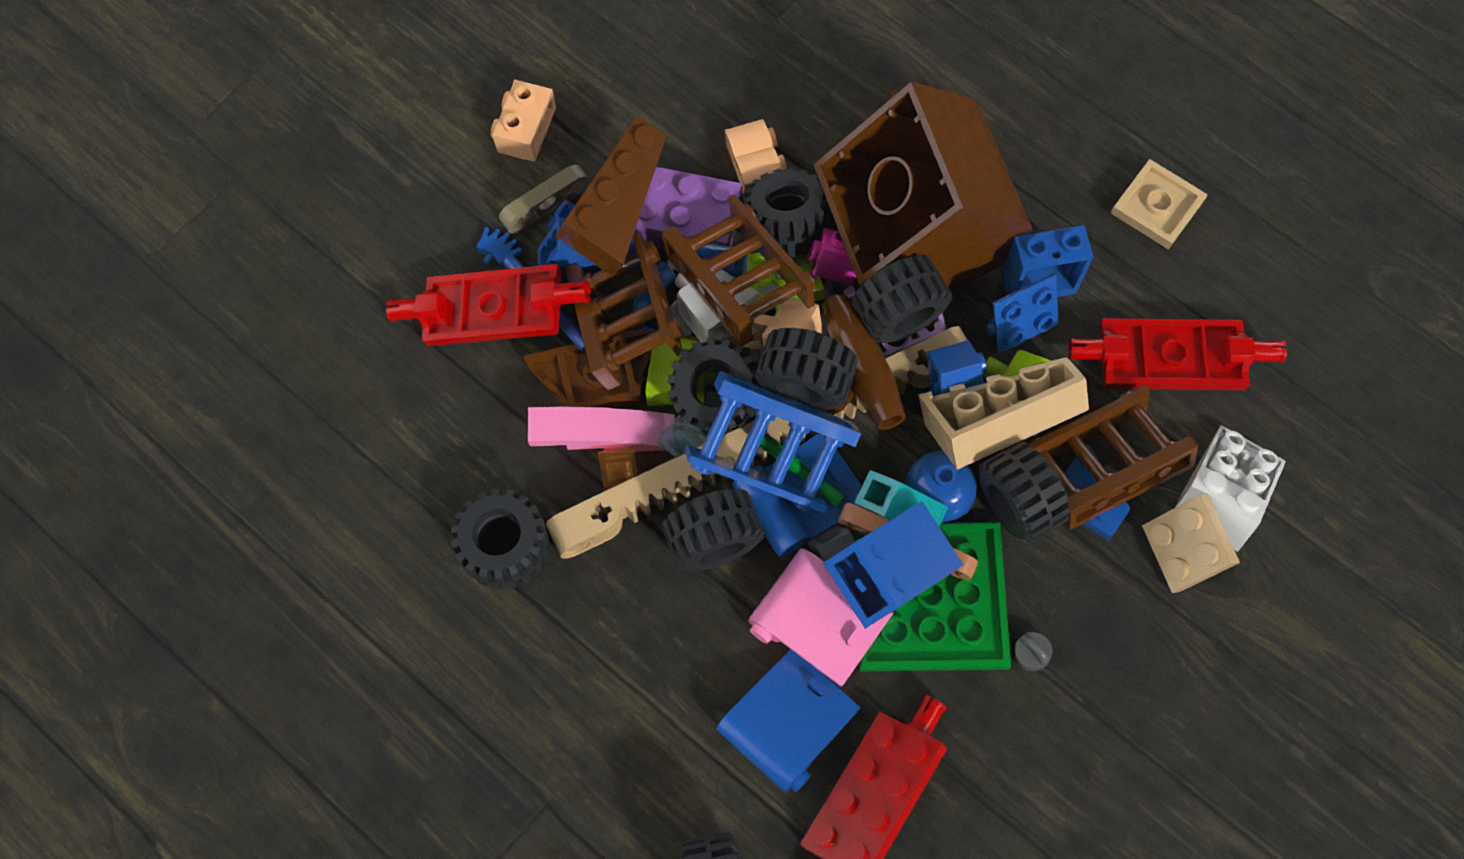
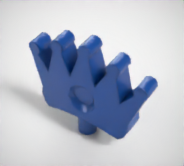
(496, 247)

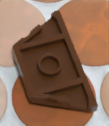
(570, 381)

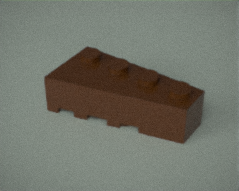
(610, 207)

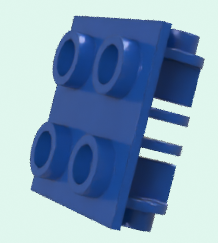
(1024, 313)

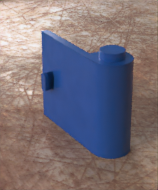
(788, 526)
(788, 720)

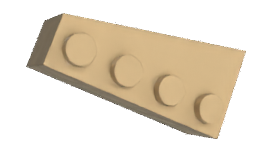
(1004, 410)

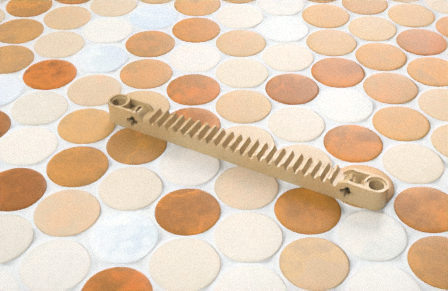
(579, 527)

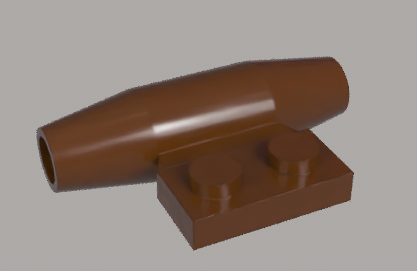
(873, 378)

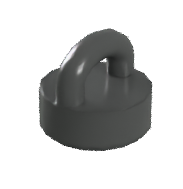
(1032, 651)

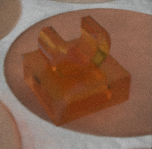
(617, 466)

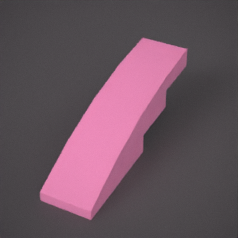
(596, 427)

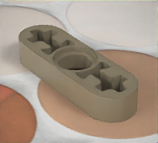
(544, 199)

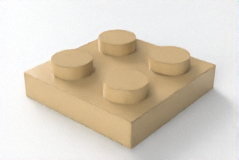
(1159, 204)
(1190, 543)

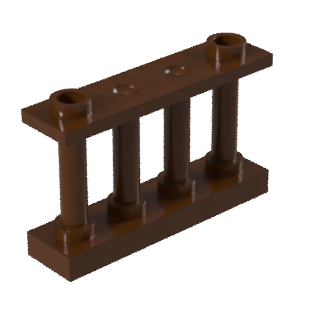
(720, 295)
(598, 335)
(1131, 481)

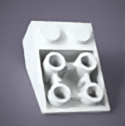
(1238, 481)

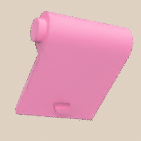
(814, 619)

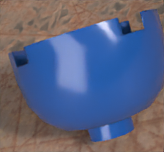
(940, 480)

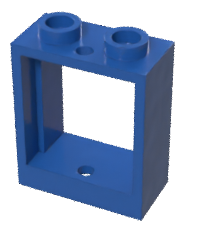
(1032, 259)

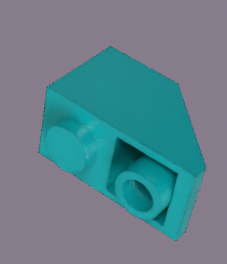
(892, 498)

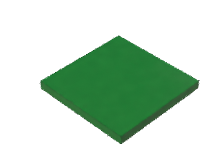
(955, 620)

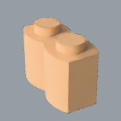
(753, 151)

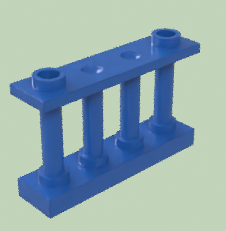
(767, 407)

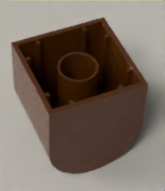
(923, 184)

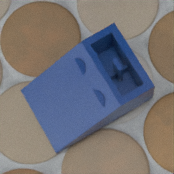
(893, 564)

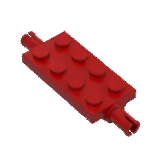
(490, 305)
(1175, 353)
(878, 787)

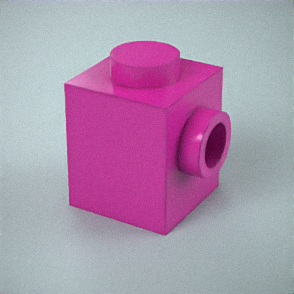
(831, 258)

